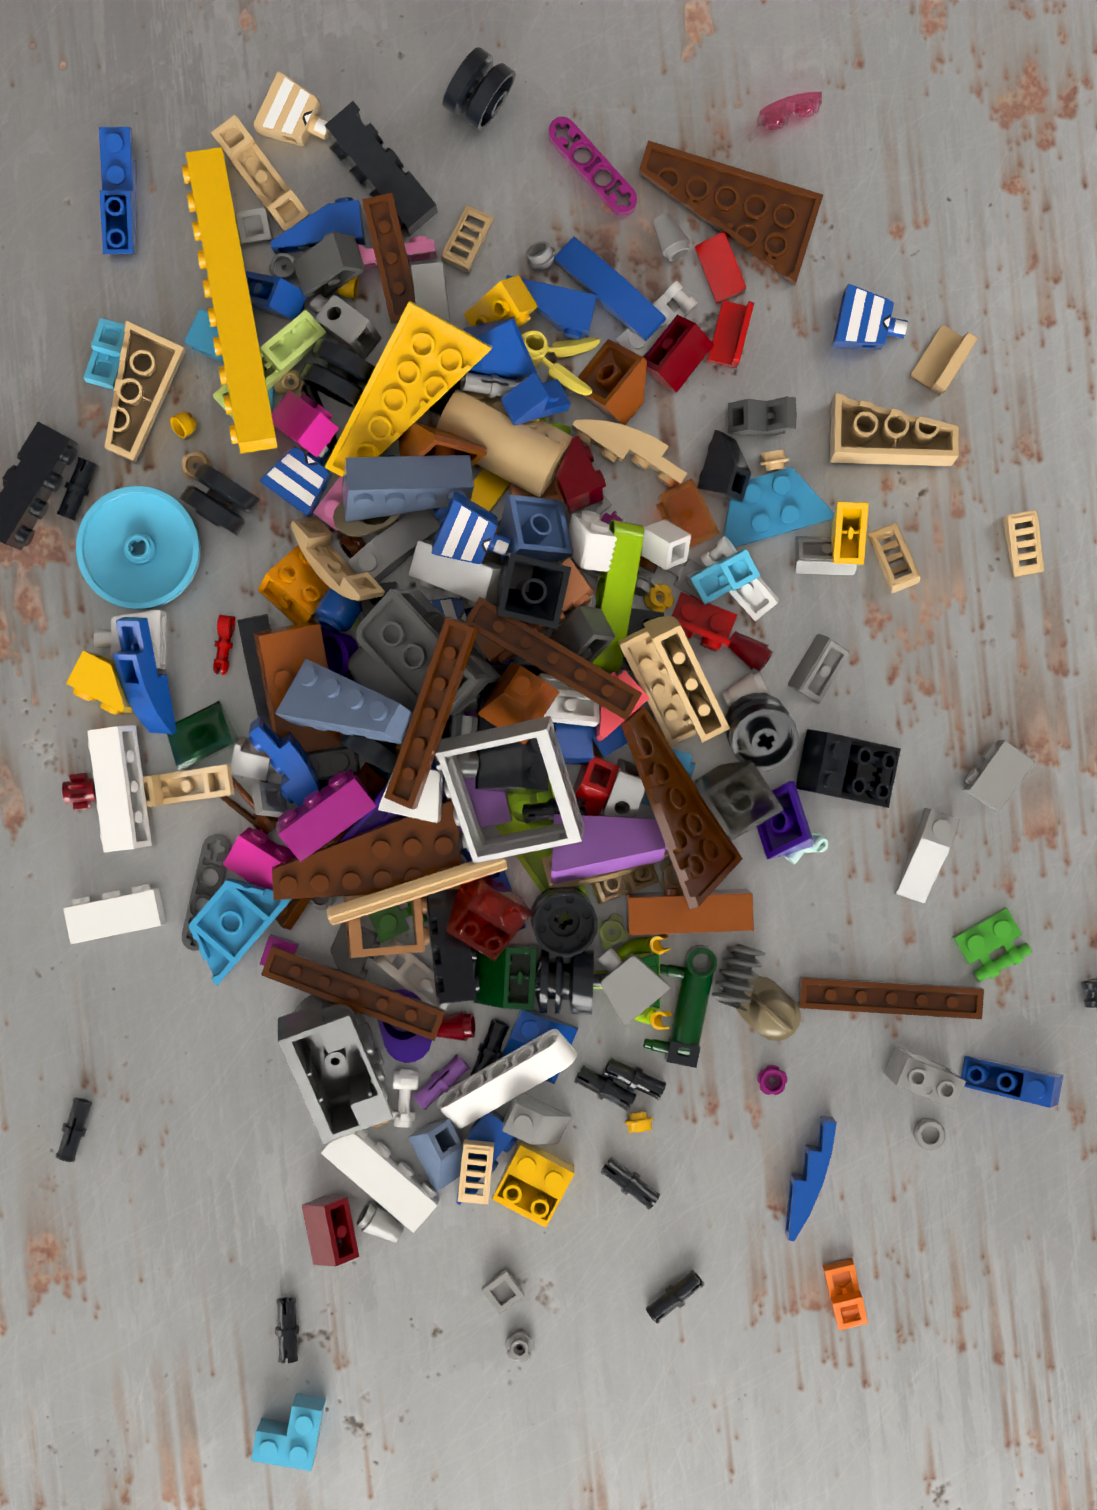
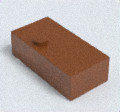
(280, 658)
(669, 913)

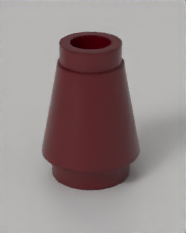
(750, 651)
(458, 1026)

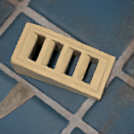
(460, 262)
(1035, 542)
(904, 553)
(476, 1147)

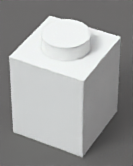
(665, 544)

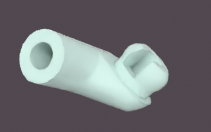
(820, 844)

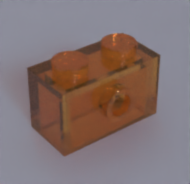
(688, 511)

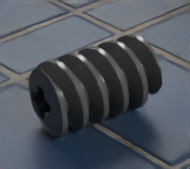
(738, 975)

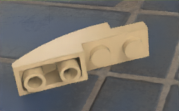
(620, 440)

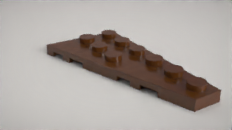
(753, 210)
(690, 831)
(373, 859)

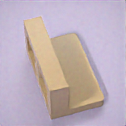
(942, 359)

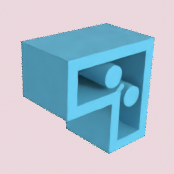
(293, 1442)

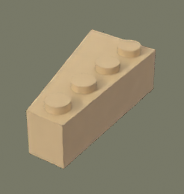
(886, 436)

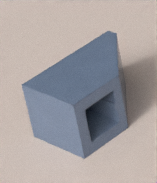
(438, 1152)

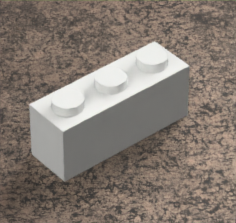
(455, 576)
(114, 914)

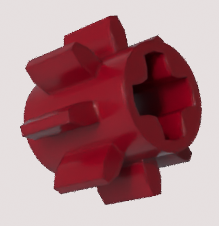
(79, 791)

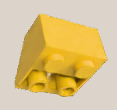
(98, 679)
(533, 1183)

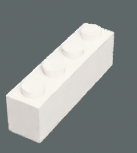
(119, 788)
(383, 1177)

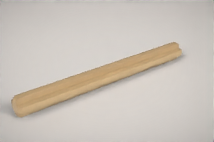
(413, 890)

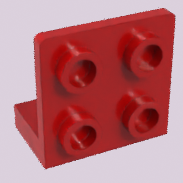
(704, 622)

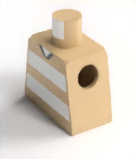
(290, 113)

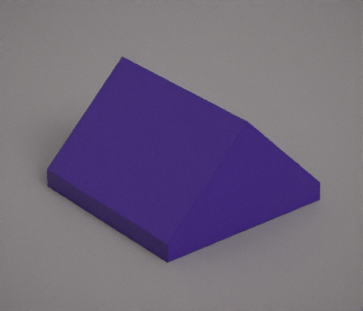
(788, 829)

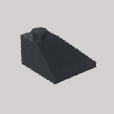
(531, 590)

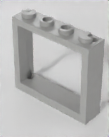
(519, 842)

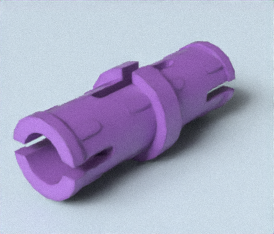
(441, 1082)

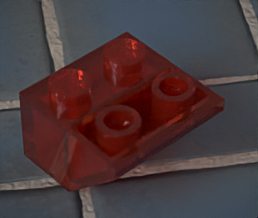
(487, 916)

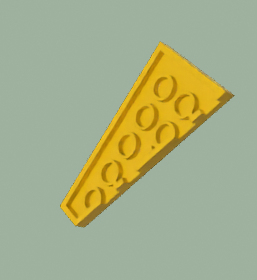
(410, 377)

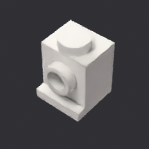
(250, 762)

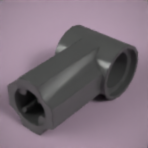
(459, 726)

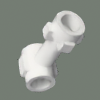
(405, 1081)

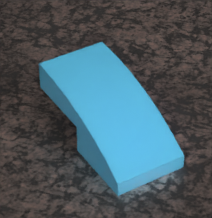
(104, 360)
(724, 576)

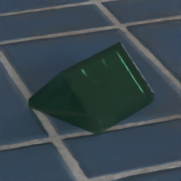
(202, 736)

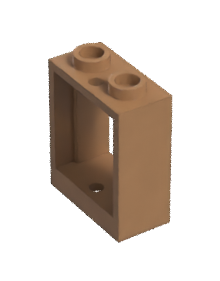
(421, 933)

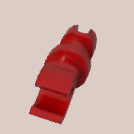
(225, 631)

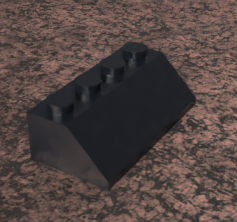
(509, 766)

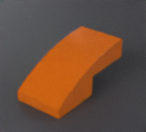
(845, 1294)

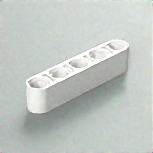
(507, 1078)

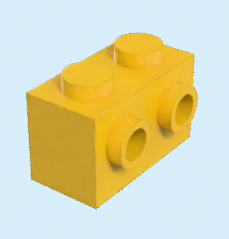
(503, 301)

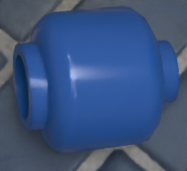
(337, 612)

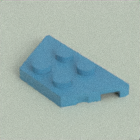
(773, 507)
(233, 923)

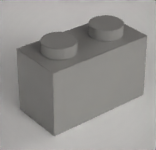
(998, 774)

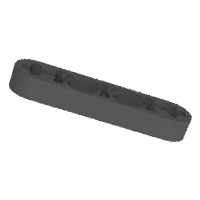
(200, 889)

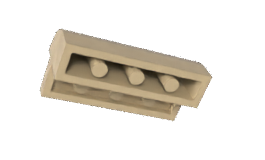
(518, 453)
(673, 681)

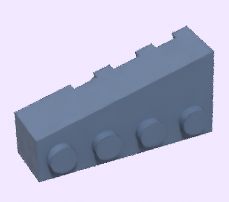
(402, 484)
(338, 704)

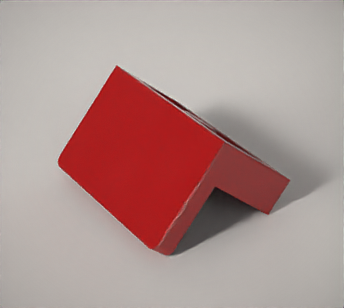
(730, 333)

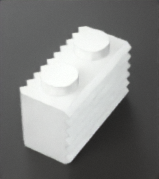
(591, 541)

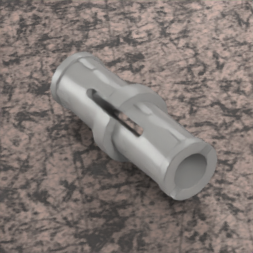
(489, 385)

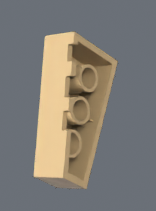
(141, 385)

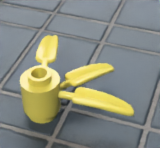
(538, 348)

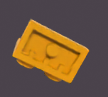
(294, 587)

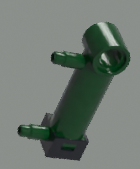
(690, 1009)

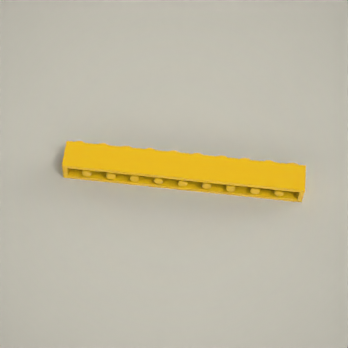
(231, 301)

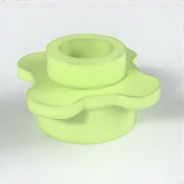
(619, 935)

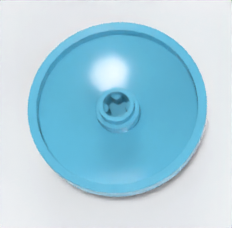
(138, 547)

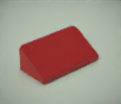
(720, 268)

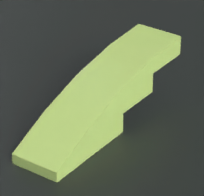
(284, 351)

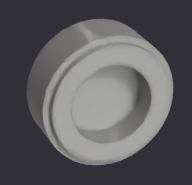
(929, 1134)

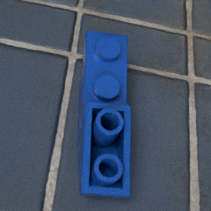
(118, 190)
(138, 675)
(288, 758)

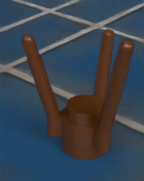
(260, 822)

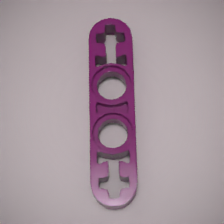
(589, 169)

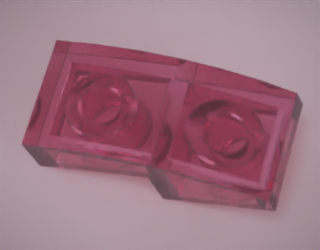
(779, 113)

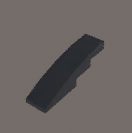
(247, 627)

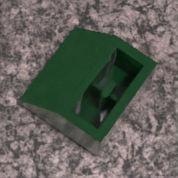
(508, 979)

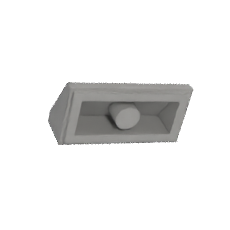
(814, 556)
(818, 668)

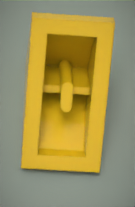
(849, 532)

